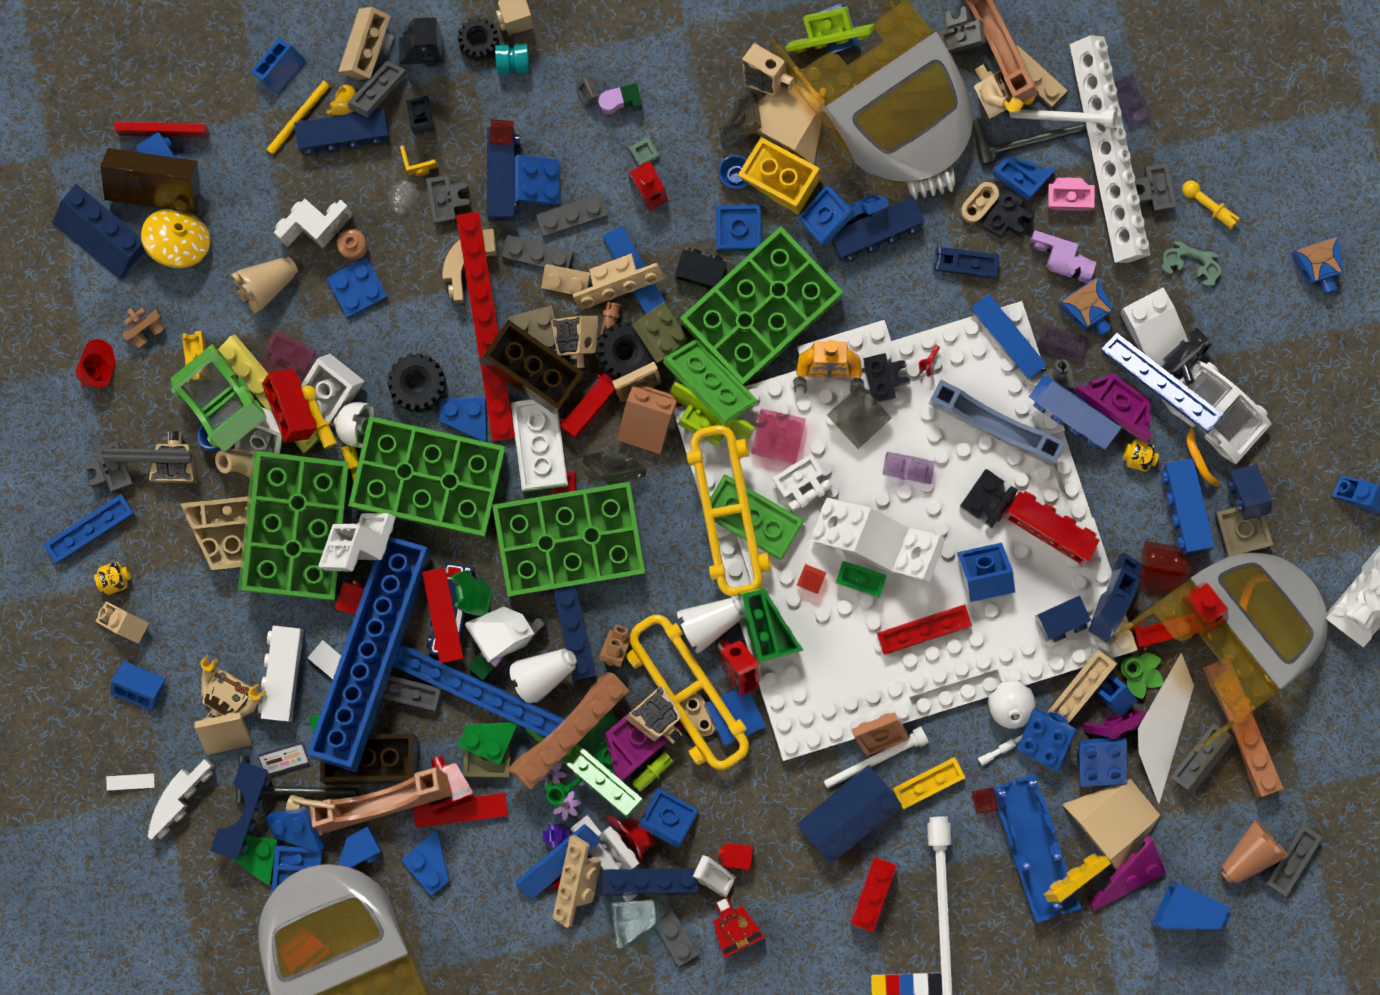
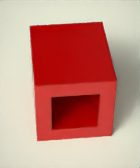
(350, 597)
(735, 855)

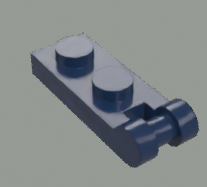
(967, 262)

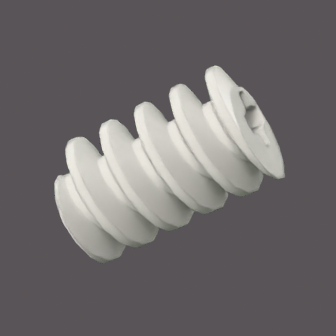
(939, 182)

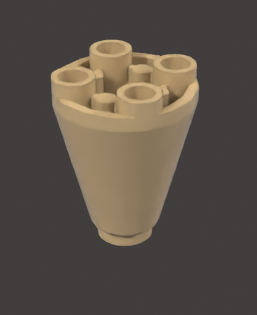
(263, 281)

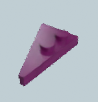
(1116, 725)
(1136, 872)

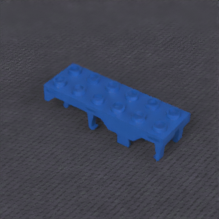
(1033, 845)

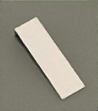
(130, 781)

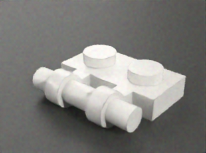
(799, 475)

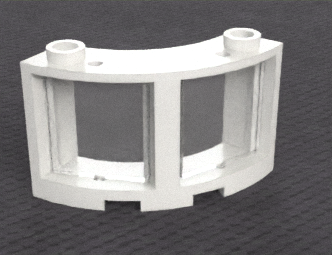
(1242, 419)

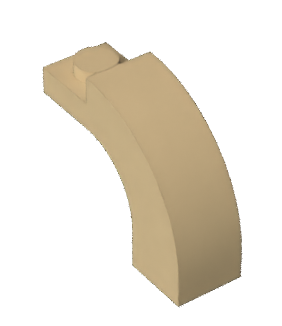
(454, 265)

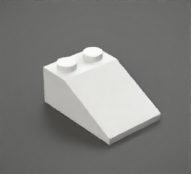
(1154, 325)
(334, 385)

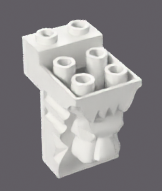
(1359, 606)

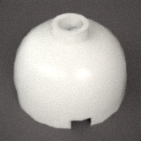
(352, 423)
(1011, 704)

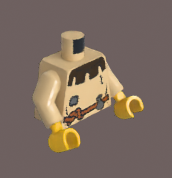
(995, 93)
(225, 692)

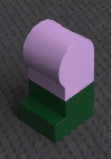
(620, 98)
(481, 666)

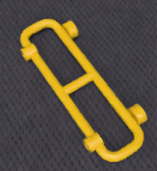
(737, 450)
(701, 752)

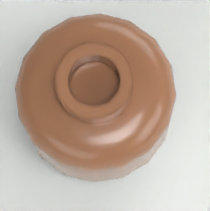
(352, 244)

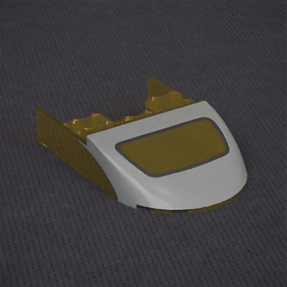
(896, 106)
(1270, 632)
(335, 936)

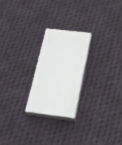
(538, 446)

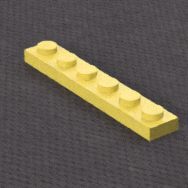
(254, 374)

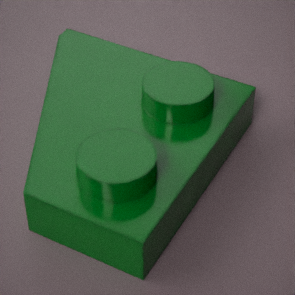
(488, 739)

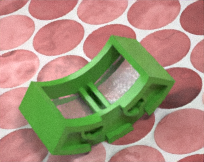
(218, 398)

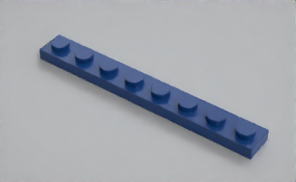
(476, 691)

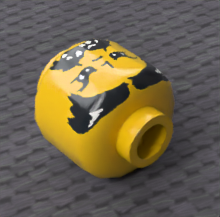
(1140, 455)
(112, 578)

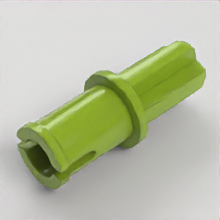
(652, 771)

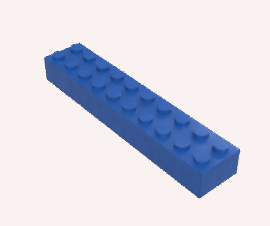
(369, 655)

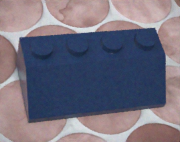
(98, 231)
(849, 814)

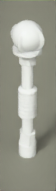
(1005, 747)

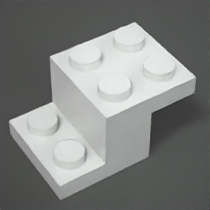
(312, 222)
(357, 542)

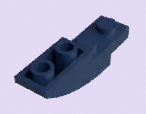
(1117, 598)

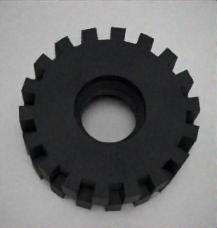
(607, 345)
(404, 370)

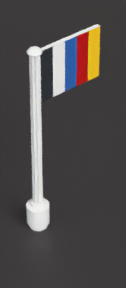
(927, 983)

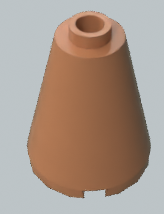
(1252, 854)

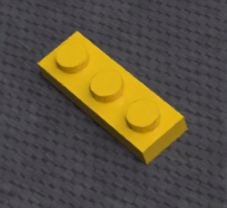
(928, 783)
(1077, 877)

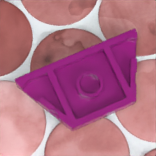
(1119, 403)
(631, 747)

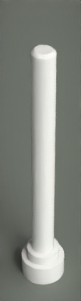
(1107, 118)
(916, 738)

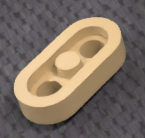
(979, 203)
(698, 714)

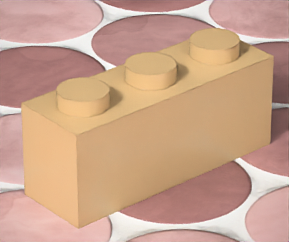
(364, 43)

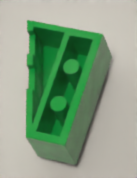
(765, 627)

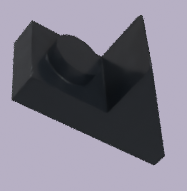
(420, 115)

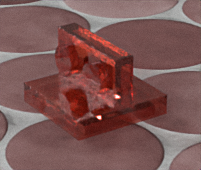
(1163, 567)

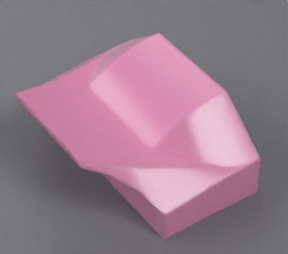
(1071, 195)

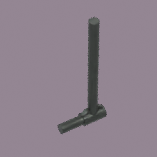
(988, 152)
(298, 791)

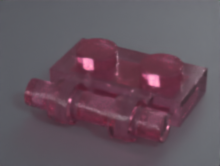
(289, 350)

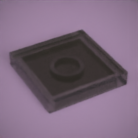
(859, 416)

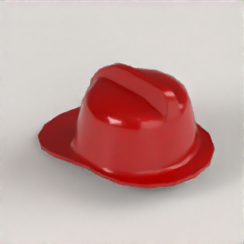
(96, 364)
(635, 837)

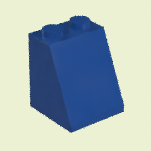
(1189, 910)

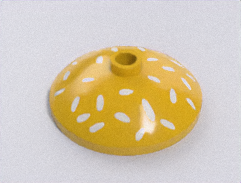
(173, 246)

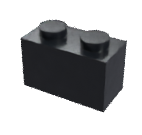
(700, 269)

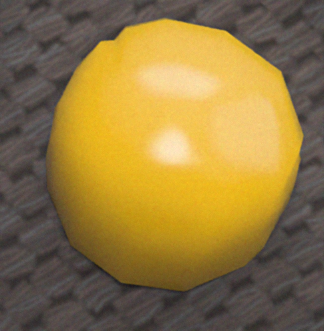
(340, 104)

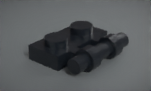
(982, 494)

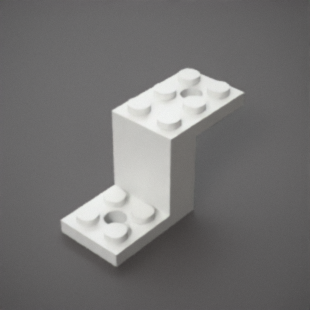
(877, 539)

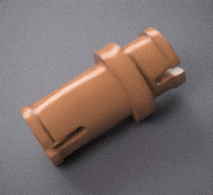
(610, 315)

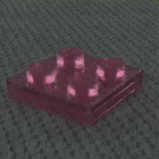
(778, 436)

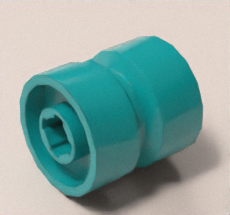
(512, 59)

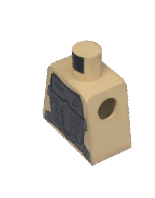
(765, 71)
(575, 337)
(174, 471)
(656, 716)

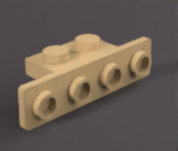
(616, 279)
(577, 881)

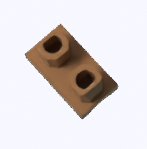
(134, 333)
(615, 646)

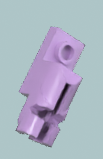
(1062, 256)

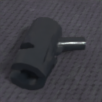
(1183, 356)

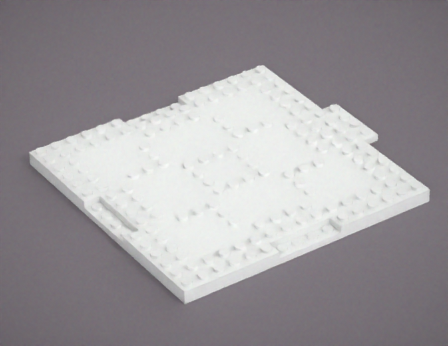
(842, 672)

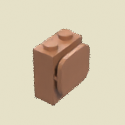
(647, 418)

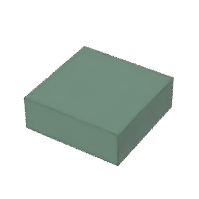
(644, 151)

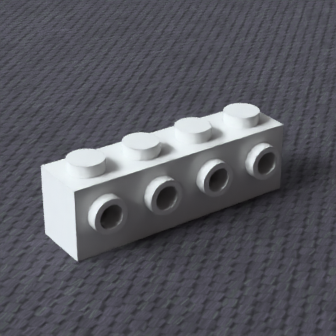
(282, 673)

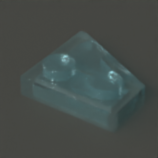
(633, 919)

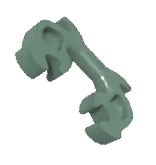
(1172, 256)

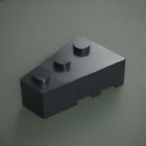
(421, 43)

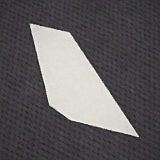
(1163, 724)

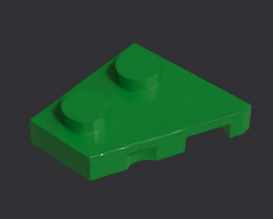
(259, 857)

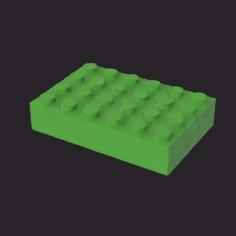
(762, 306)
(427, 477)
(289, 523)
(568, 539)

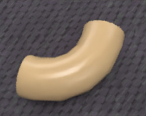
(234, 461)

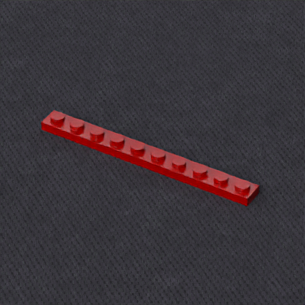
(484, 322)

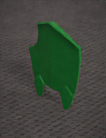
(472, 594)

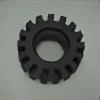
(474, 26)

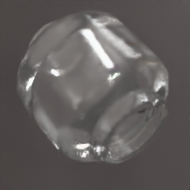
(403, 196)

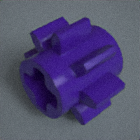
(555, 835)

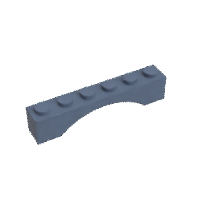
(1014, 433)

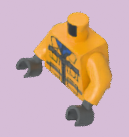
(828, 360)

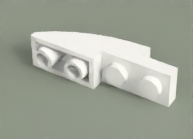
(170, 805)

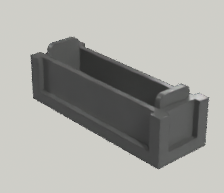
(1197, 767)

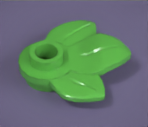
(1145, 675)

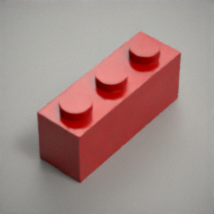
(289, 405)
(873, 894)

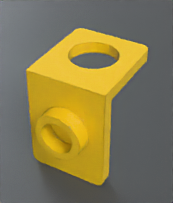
(418, 169)

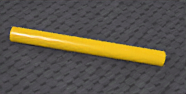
(299, 116)

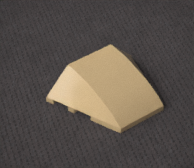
(790, 123)
(218, 529)
(1115, 820)

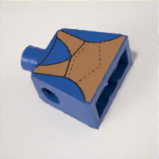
(1320, 263)
(1088, 307)

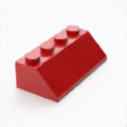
(1052, 528)

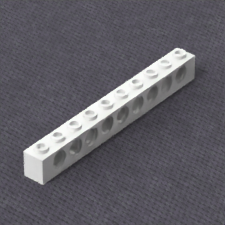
(1110, 151)

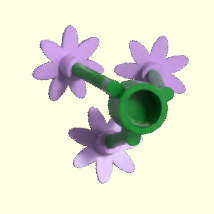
(558, 793)

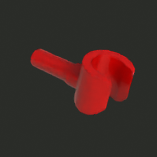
(926, 364)

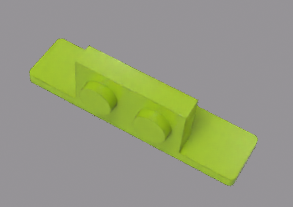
(829, 27)
(698, 416)

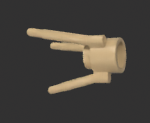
(296, 802)

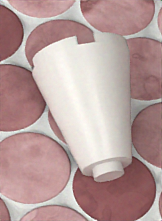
(709, 621)
(541, 673)

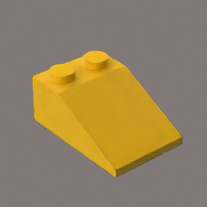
(780, 175)

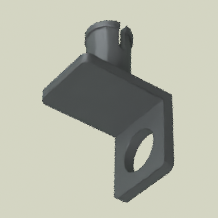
(1061, 374)

